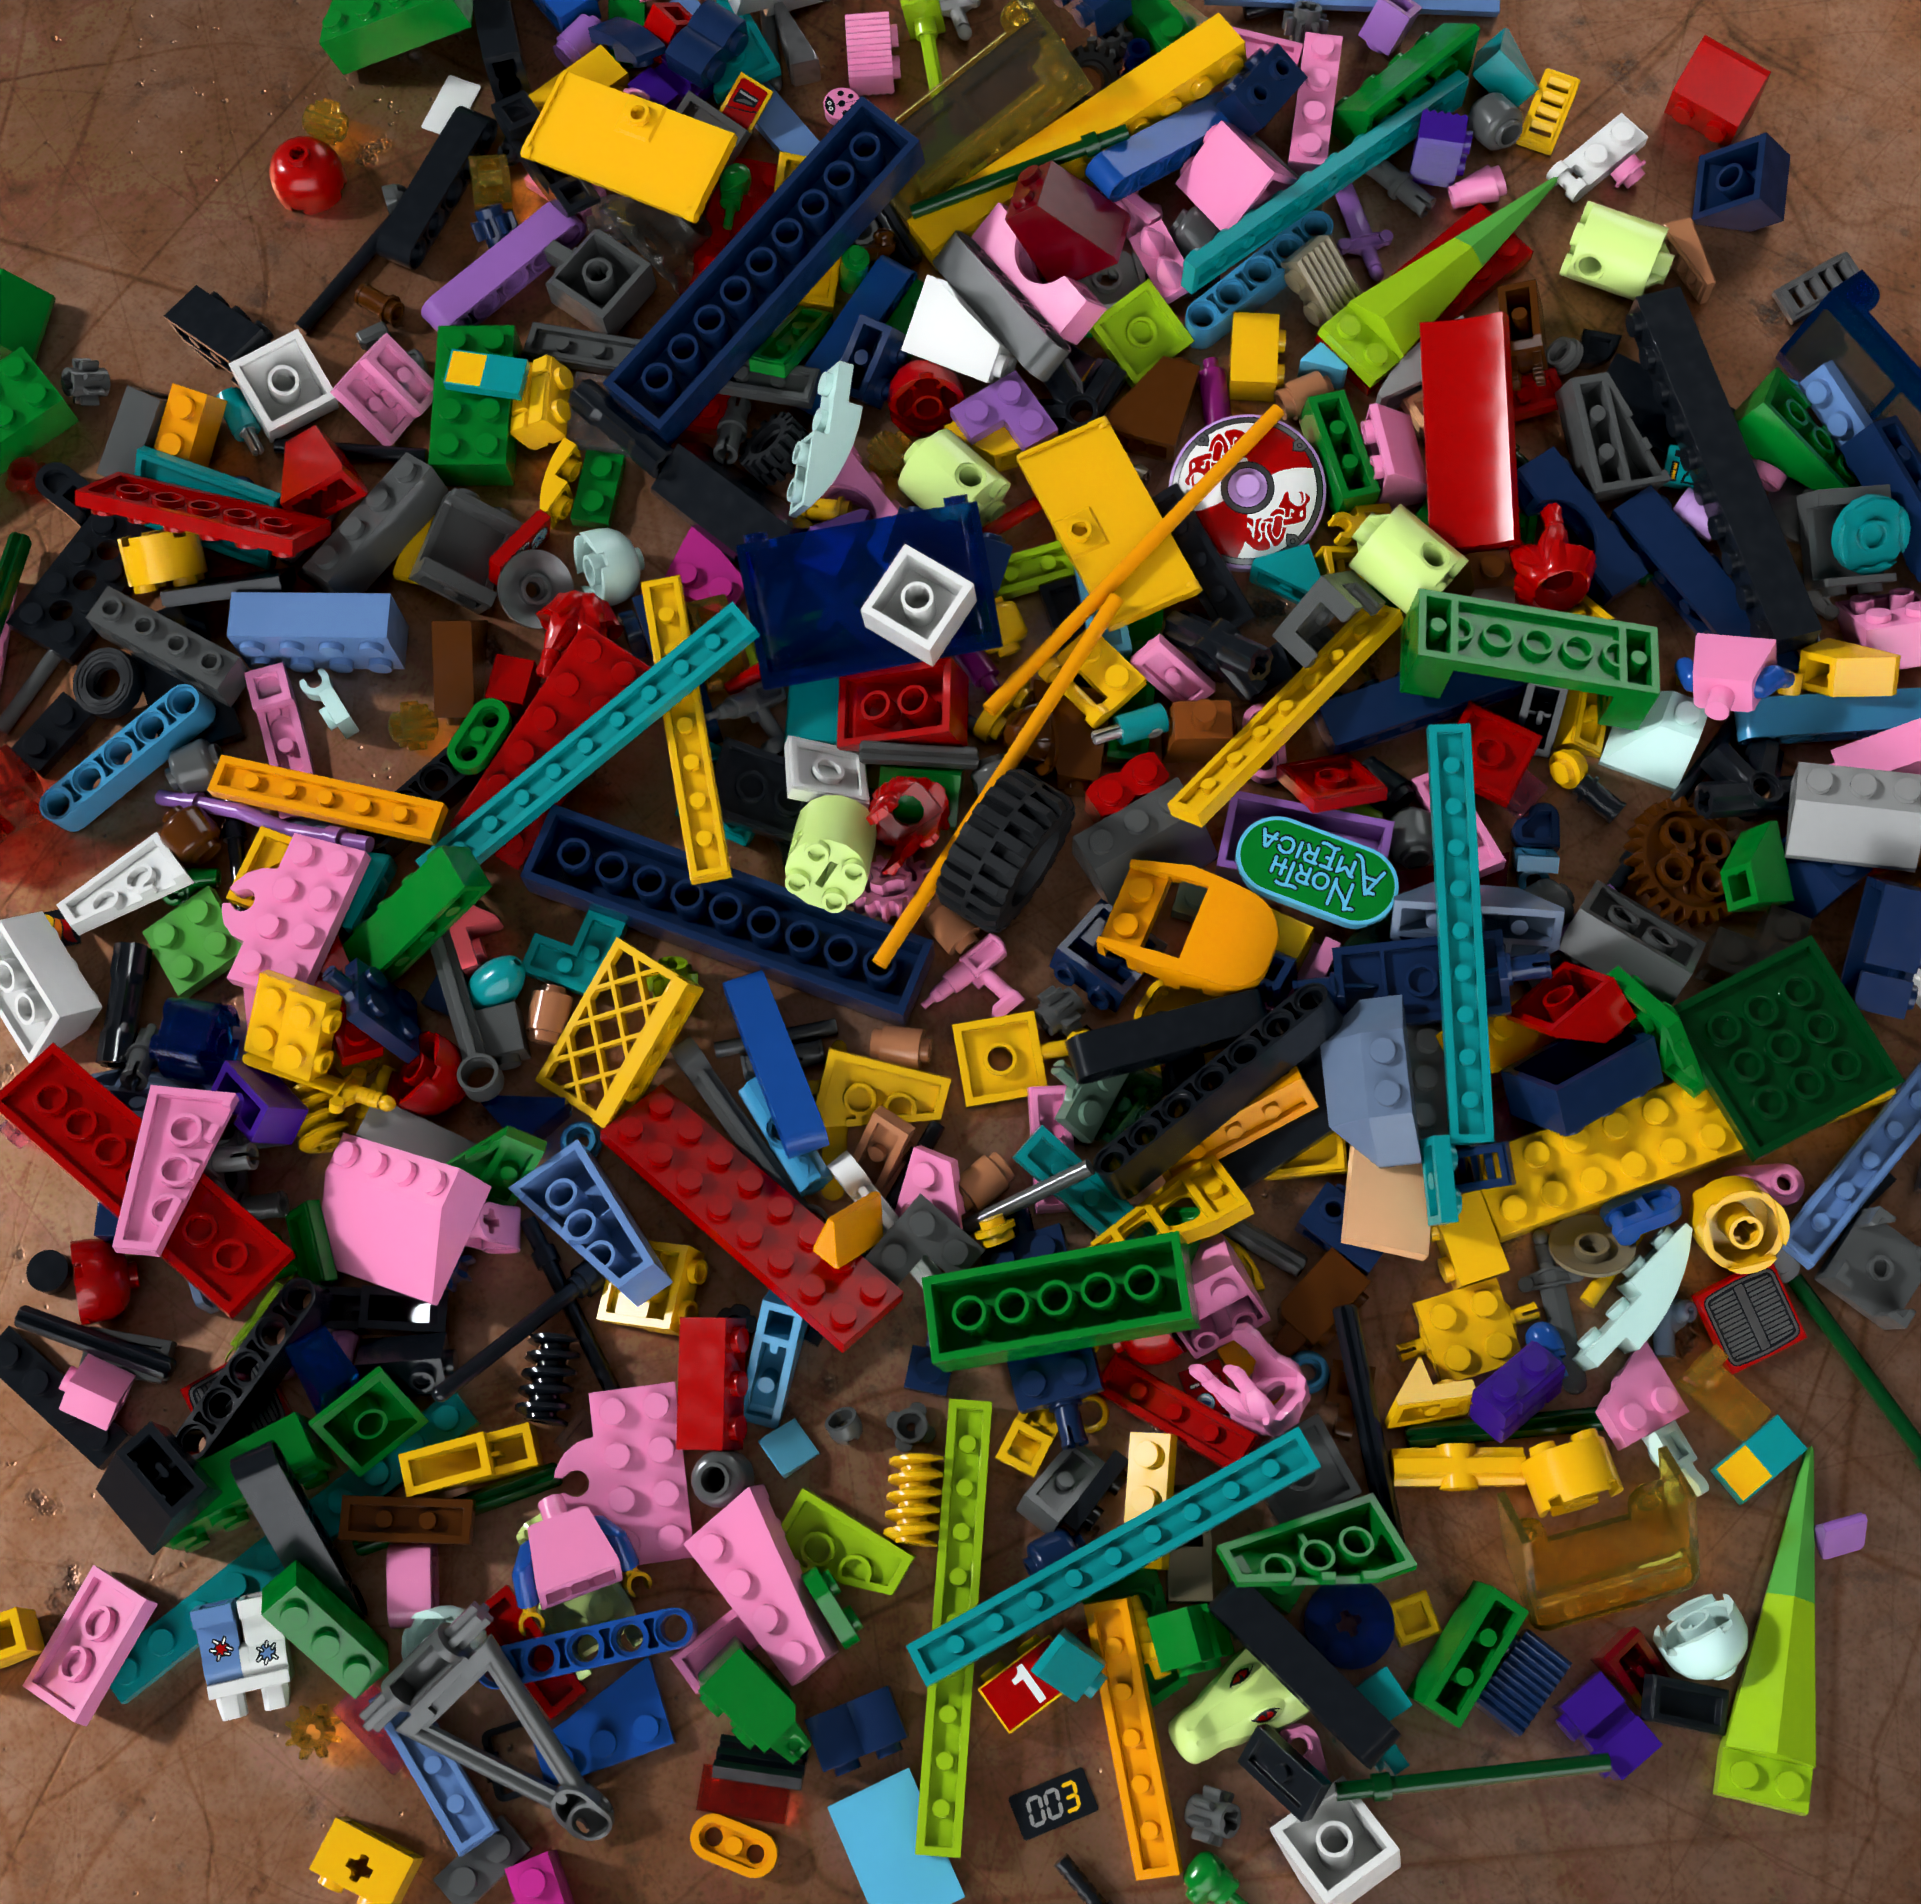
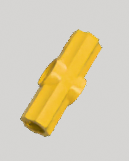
(1457, 1467)

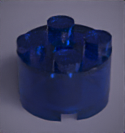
(195, 1040)
(1371, 1634)

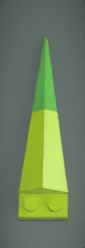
(1385, 320)
(1772, 1721)

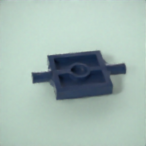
(378, 1007)

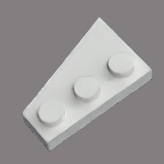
(127, 884)

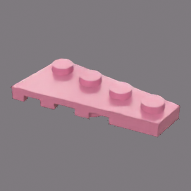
(169, 1158)

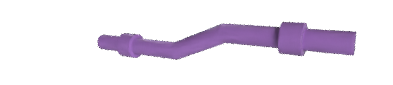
(259, 818)

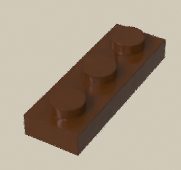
(407, 1520)

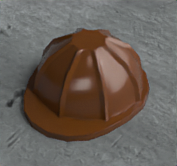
(1044, 750)

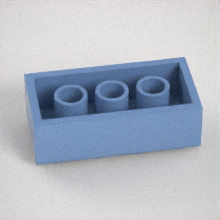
(318, 631)

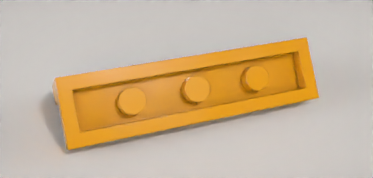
(1272, 1109)

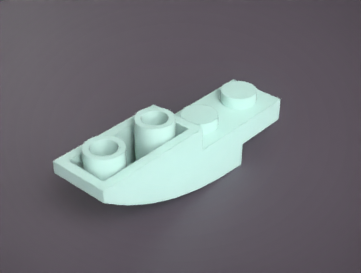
(827, 447)
(1650, 1289)

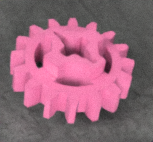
(890, 894)

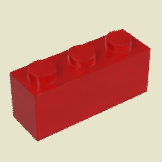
(712, 1383)

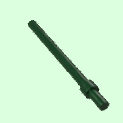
(1089, 145)
(1858, 1365)
(1383, 1786)

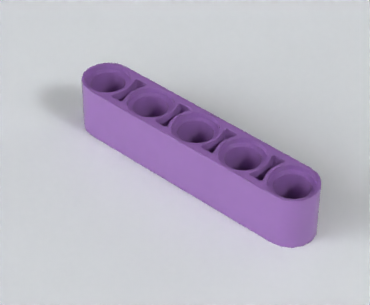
(502, 270)

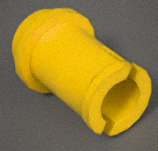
(828, 509)

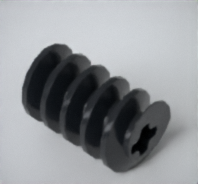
(547, 1378)

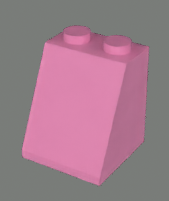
(1231, 175)

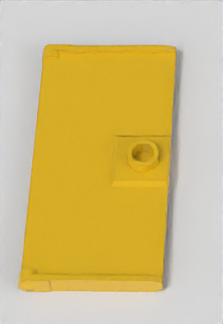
(629, 146)
(1102, 516)

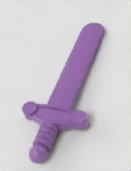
(1362, 239)

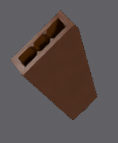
(1156, 409)
(458, 667)
(1078, 757)

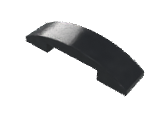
(566, 193)

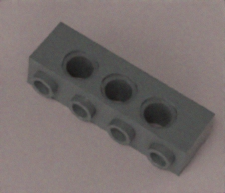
(168, 646)

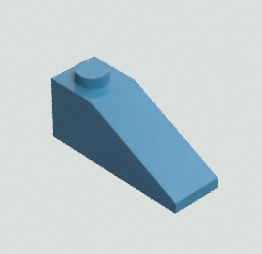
(773, 1361)

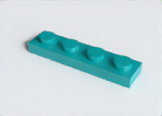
(1088, 1199)

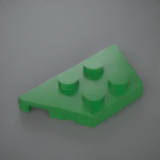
(1664, 1023)

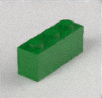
(1334, 435)
(325, 1629)
(1467, 1653)

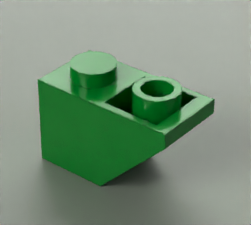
(1756, 871)

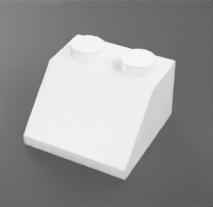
(284, 385)
(1337, 1851)

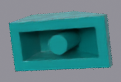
(1071, 1667)

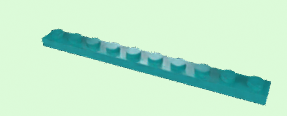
(1319, 185)
(602, 735)
(1460, 935)
(1113, 1556)
(173, 1635)

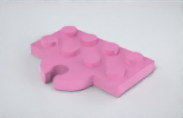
(293, 910)
(635, 1469)

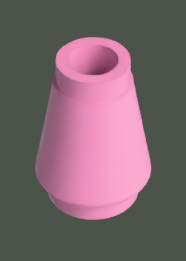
(1479, 187)

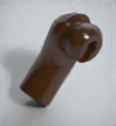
(883, 244)

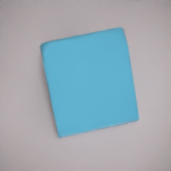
(1326, 362)
(788, 1448)

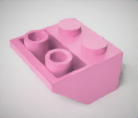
(1394, 456)
(1884, 623)
(1222, 1297)

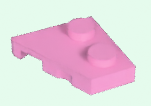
(936, 1179)
(1639, 1399)

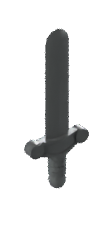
(1552, 1283)

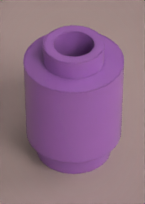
(575, 40)

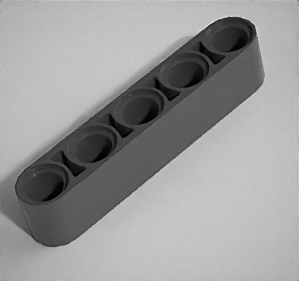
(1001, 306)

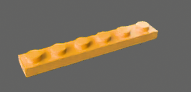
(328, 800)
(1134, 1740)

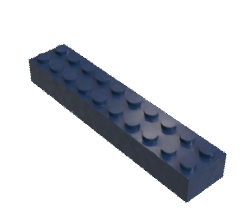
(765, 270)
(728, 919)

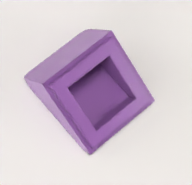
(1841, 1535)

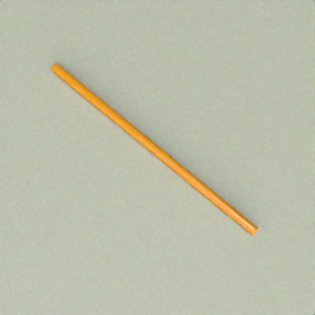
(1132, 560)
(1009, 762)

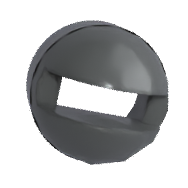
(392, 195)
(844, 1425)

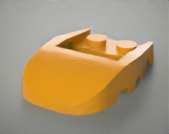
(1227, 943)

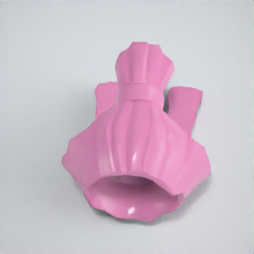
(1268, 1381)

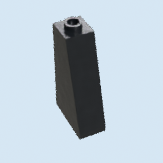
(501, 47)

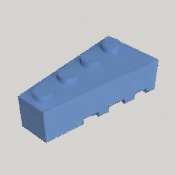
(589, 1215)

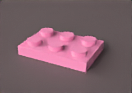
(90, 1645)

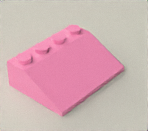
(398, 1216)

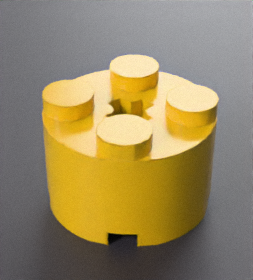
(160, 558)
(1741, 1203)
(1570, 1474)

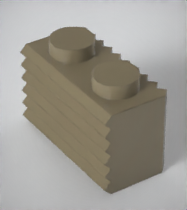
(1320, 279)

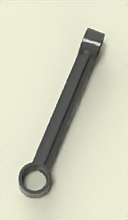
(464, 1021)
(732, 1118)

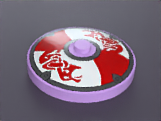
(1266, 500)

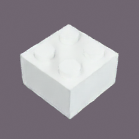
(919, 605)

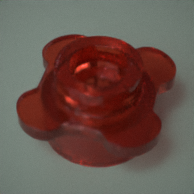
(18, 471)

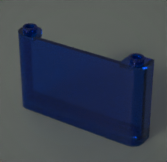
(811, 585)

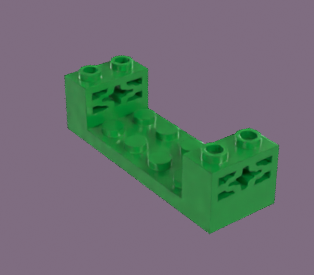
(1531, 646)

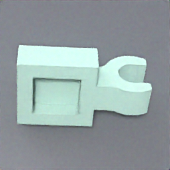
(334, 711)
(1674, 1439)

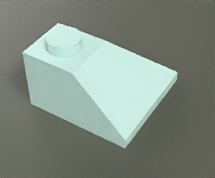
(1662, 743)

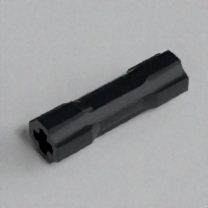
(601, 411)
(128, 977)

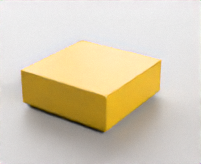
(1414, 1618)

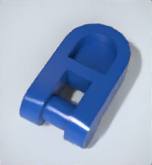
(1641, 1212)

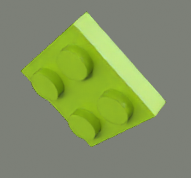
(1140, 332)

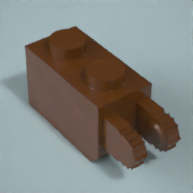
(1527, 330)
(1309, 1307)

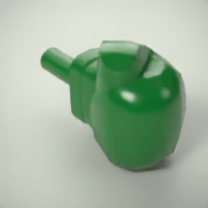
(733, 186)
(1210, 1880)

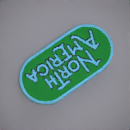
(1316, 872)

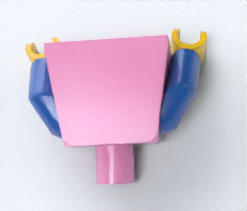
(1734, 674)
(570, 1557)

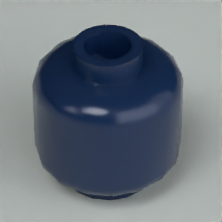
(1050, 1549)

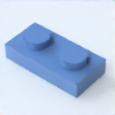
(1835, 403)

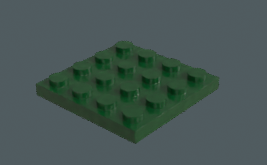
(1785, 1048)

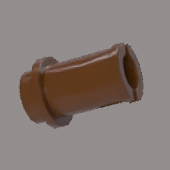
(386, 307)

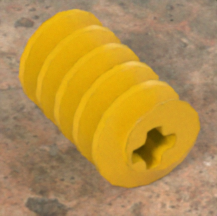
(319, 1129)
(913, 1499)

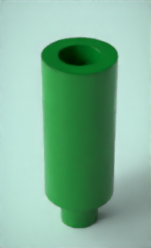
(853, 268)

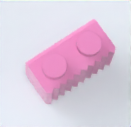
(870, 53)

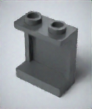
(1816, 518)
(459, 549)

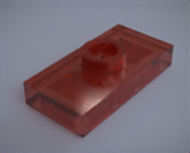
(742, 1798)

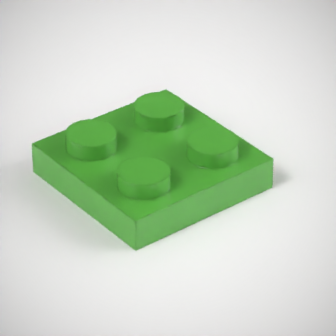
(193, 943)

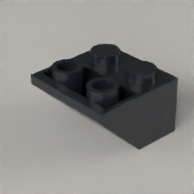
(156, 1486)

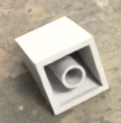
(954, 336)

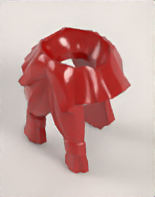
(1564, 565)
(565, 617)
(904, 836)

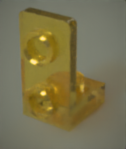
(1723, 1394)

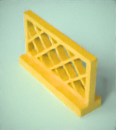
(650, 1044)

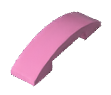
(279, 720)

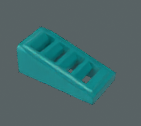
(371, 890)

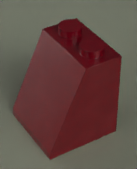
(1065, 223)

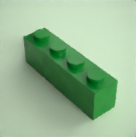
(419, 911)

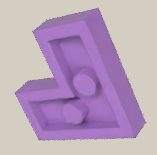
(1008, 405)

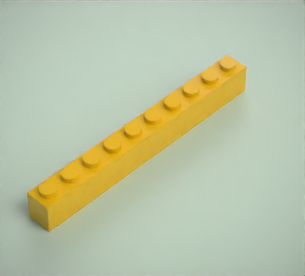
(1137, 99)

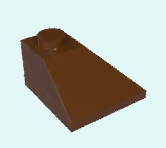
(1485, 577)

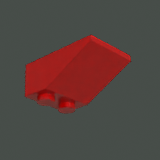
(904, 705)

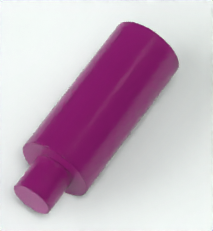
(1214, 391)
(980, 670)

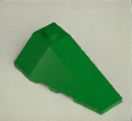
(1162, 21)
(1787, 437)
(1327, 1547)

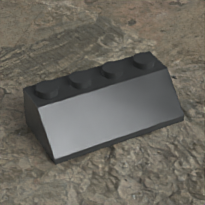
(376, 529)

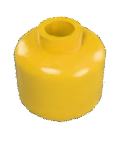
(1011, 628)

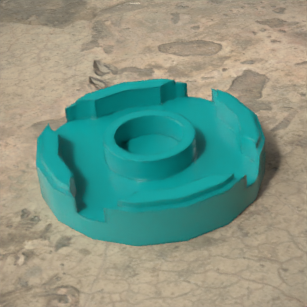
(1870, 534)

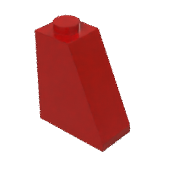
(318, 476)

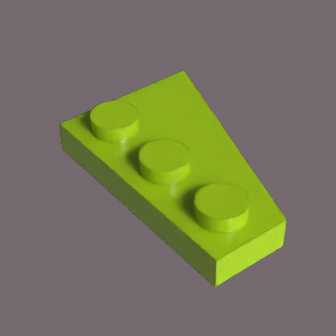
(843, 1544)

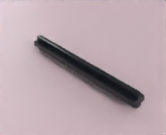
(1366, 1411)

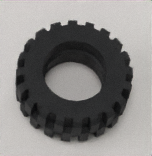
(1005, 850)

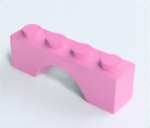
(1315, 102)
(1063, 303)
(862, 488)

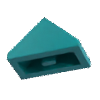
(1503, 69)
(1286, 572)

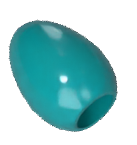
(497, 982)

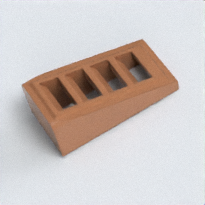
(1690, 258)

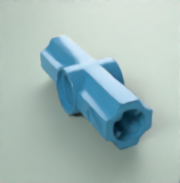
(805, 1171)

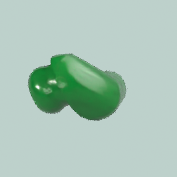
(202, 877)

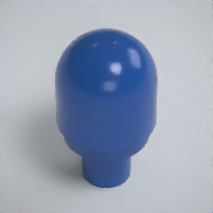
(1549, 1338)

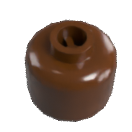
(191, 834)

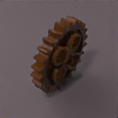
(1680, 861)

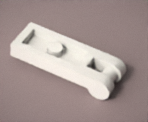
(1598, 157)

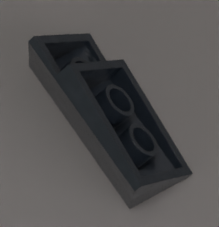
(721, 499)

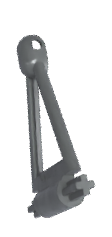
(439, 1675)

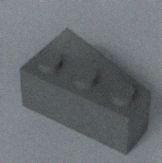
(1604, 441)

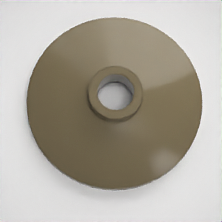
(1588, 1247)

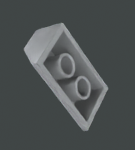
(1854, 817)

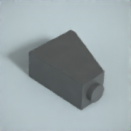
(133, 427)

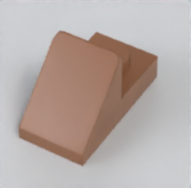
(883, 1146)

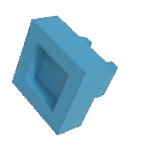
(1533, 861)

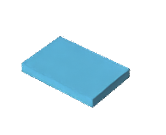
(880, 1842)

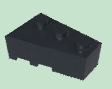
(215, 329)

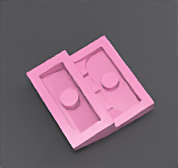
(385, 390)

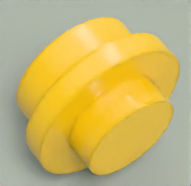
(1568, 767)
(995, 1231)

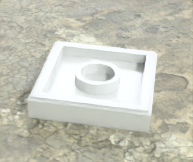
(822, 770)

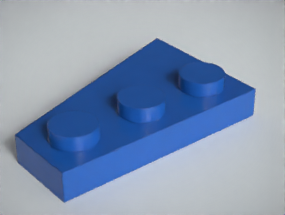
(615, 1724)

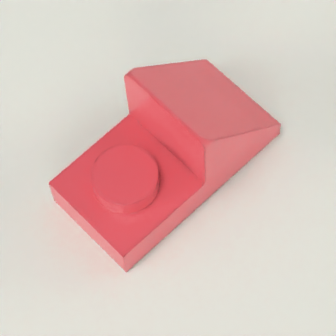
(467, 935)

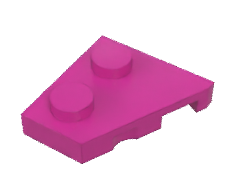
(705, 570)

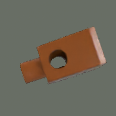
(1197, 730)

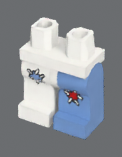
(240, 1665)

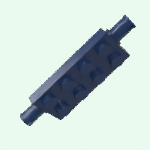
(1413, 970)
(1056, 1379)

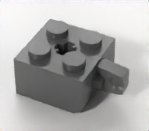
(599, 281)

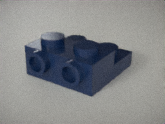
(1102, 977)

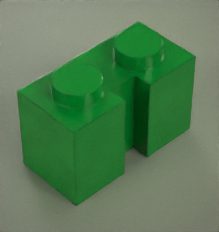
(1189, 1640)

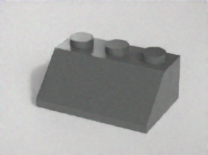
(1141, 833)
(1622, 933)

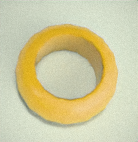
(1105, 1413)

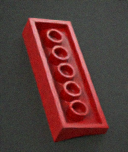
(1470, 432)

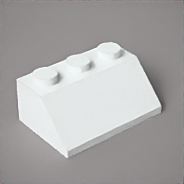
(41, 986)

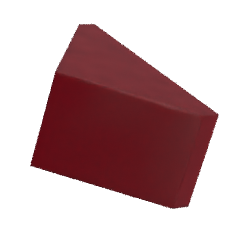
(1626, 1661)

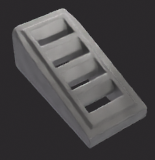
(799, 55)
(1833, 271)

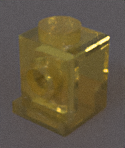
(490, 181)

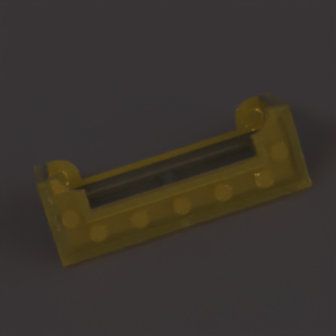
(991, 103)

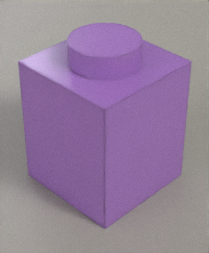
(1389, 24)

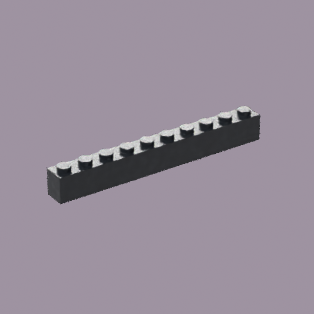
(1722, 471)

